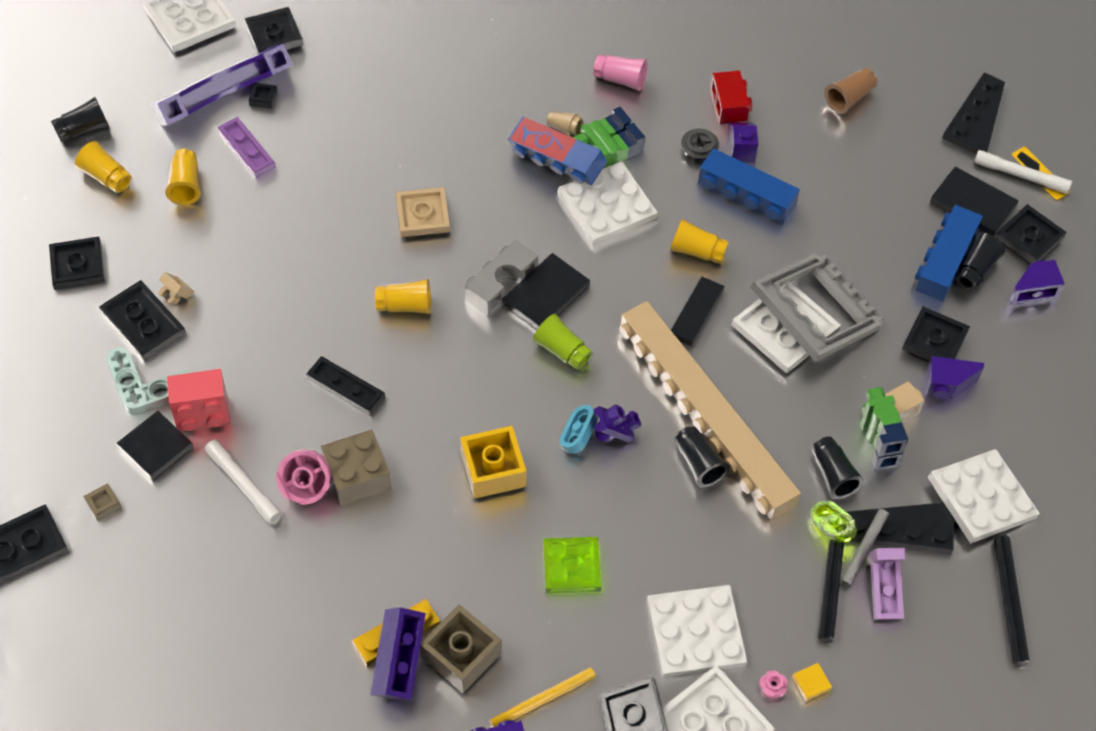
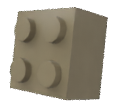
(357, 467)
(461, 648)

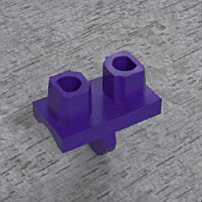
(616, 423)

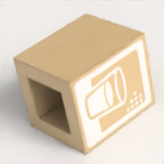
(907, 401)

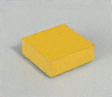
(811, 682)

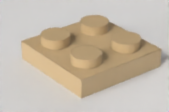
(422, 212)

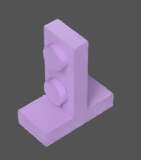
(887, 582)

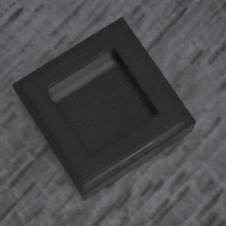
(262, 95)

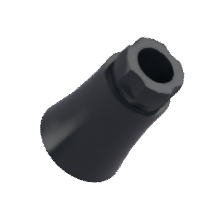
(80, 120)
(980, 258)
(701, 457)
(836, 469)

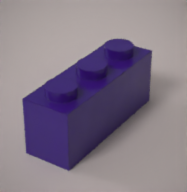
(398, 654)

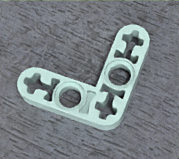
(144, 392)

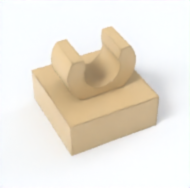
(176, 286)

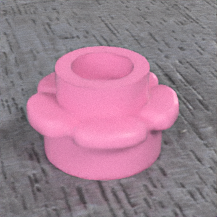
(770, 690)

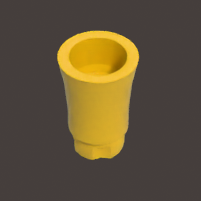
(101, 166)
(183, 178)
(698, 243)
(404, 297)

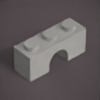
(512, 263)

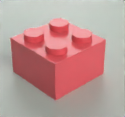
(198, 400)

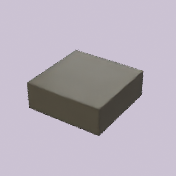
(102, 502)

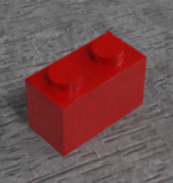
(730, 96)

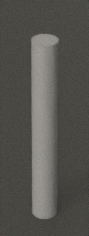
(865, 547)

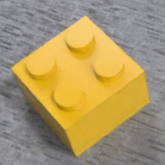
(493, 462)

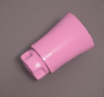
(621, 70)

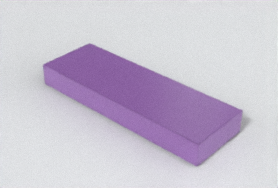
(246, 147)

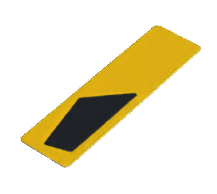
(1028, 160)

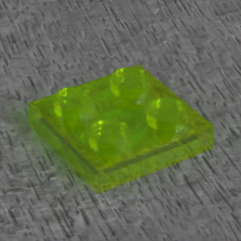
(572, 565)

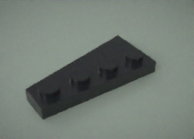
(976, 117)
(910, 527)

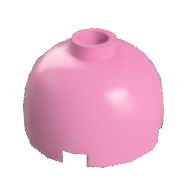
(304, 476)

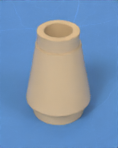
(565, 122)

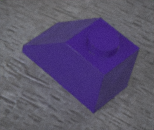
(743, 141)
(1038, 283)
(950, 377)

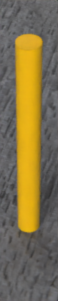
(544, 697)

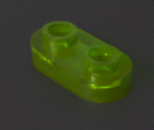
(838, 523)

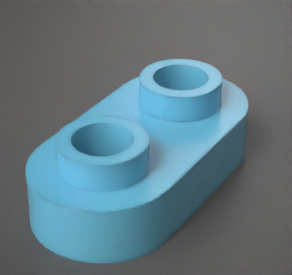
(578, 429)

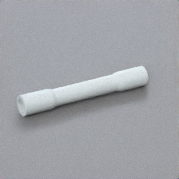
(1048, 180)
(260, 501)

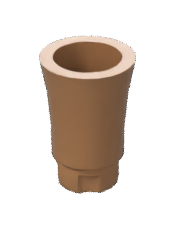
(846, 92)

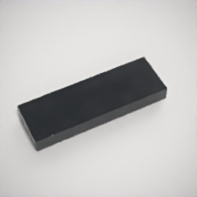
(697, 310)
(345, 385)

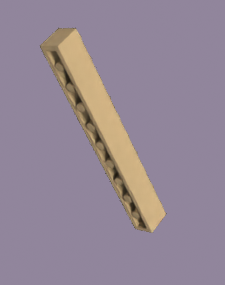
(709, 411)

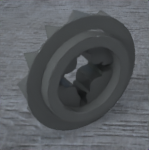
(705, 138)

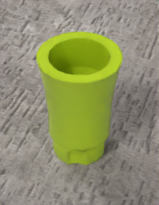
(562, 342)

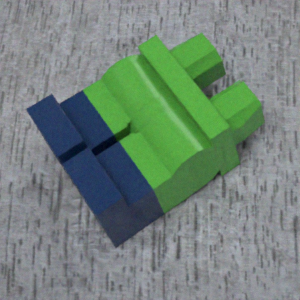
(614, 136)
(883, 429)

